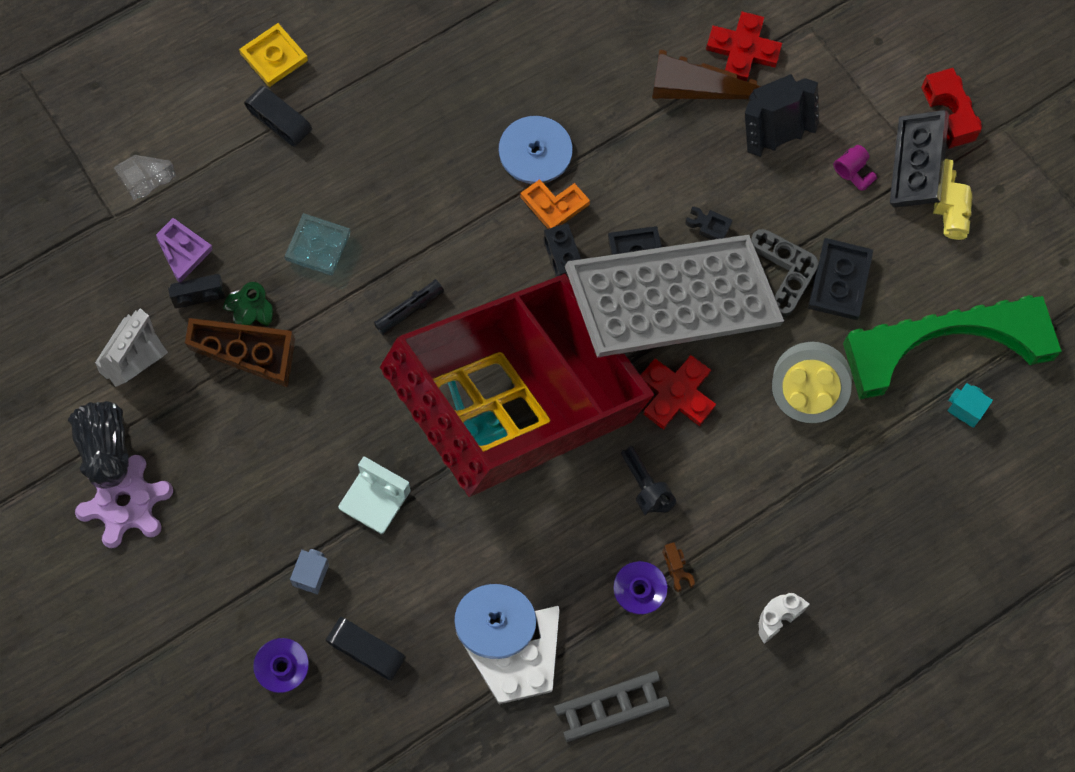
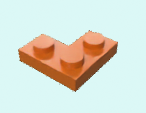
(551, 209)

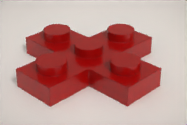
(744, 45)
(677, 392)

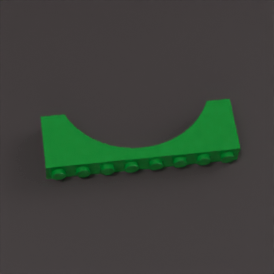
(1017, 324)

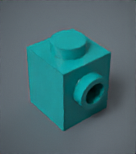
(969, 404)

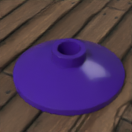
(642, 575)
(276, 652)

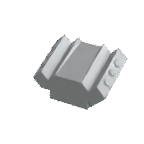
(130, 349)

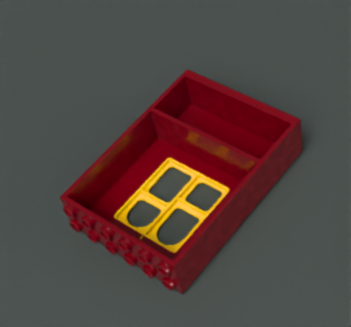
(549, 359)

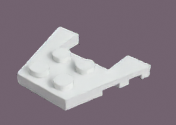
(528, 671)

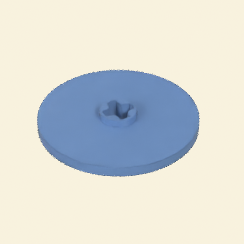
(545, 164)
(495, 639)

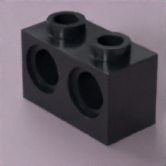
(560, 247)

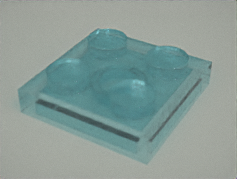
(317, 244)

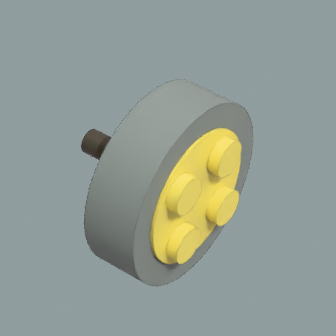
(812, 382)

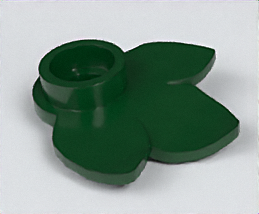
(247, 309)

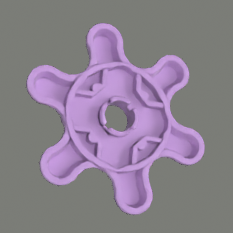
(133, 515)

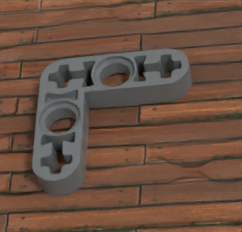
(792, 264)

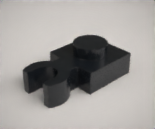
(712, 226)

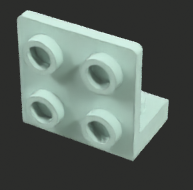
(375, 496)

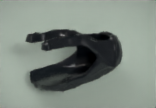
(101, 443)

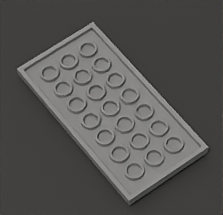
(673, 295)

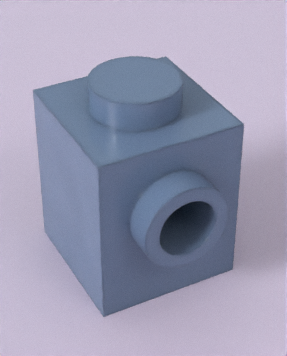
(309, 571)

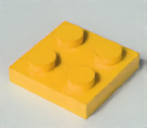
(273, 55)

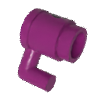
(851, 163)

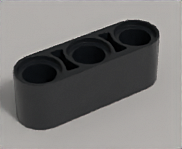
(278, 116)
(365, 648)

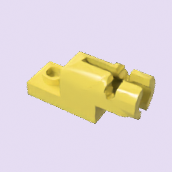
(954, 204)

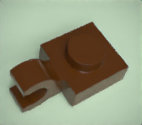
(675, 561)

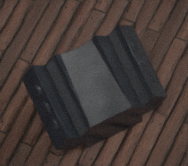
(781, 113)

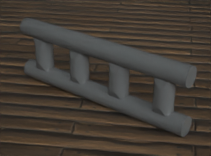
(602, 721)

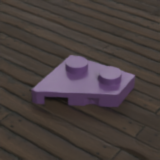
(182, 248)

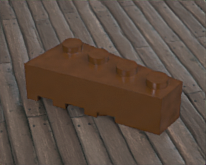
(245, 347)

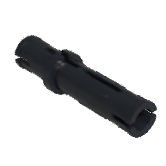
(418, 300)

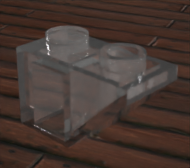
(143, 174)

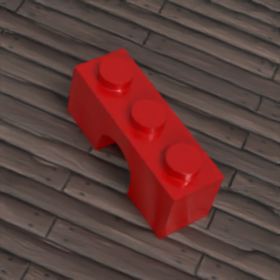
(947, 90)

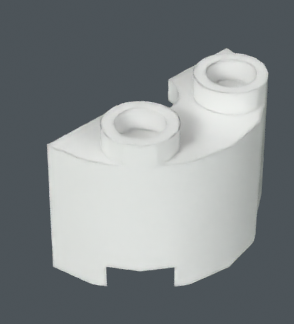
(780, 608)

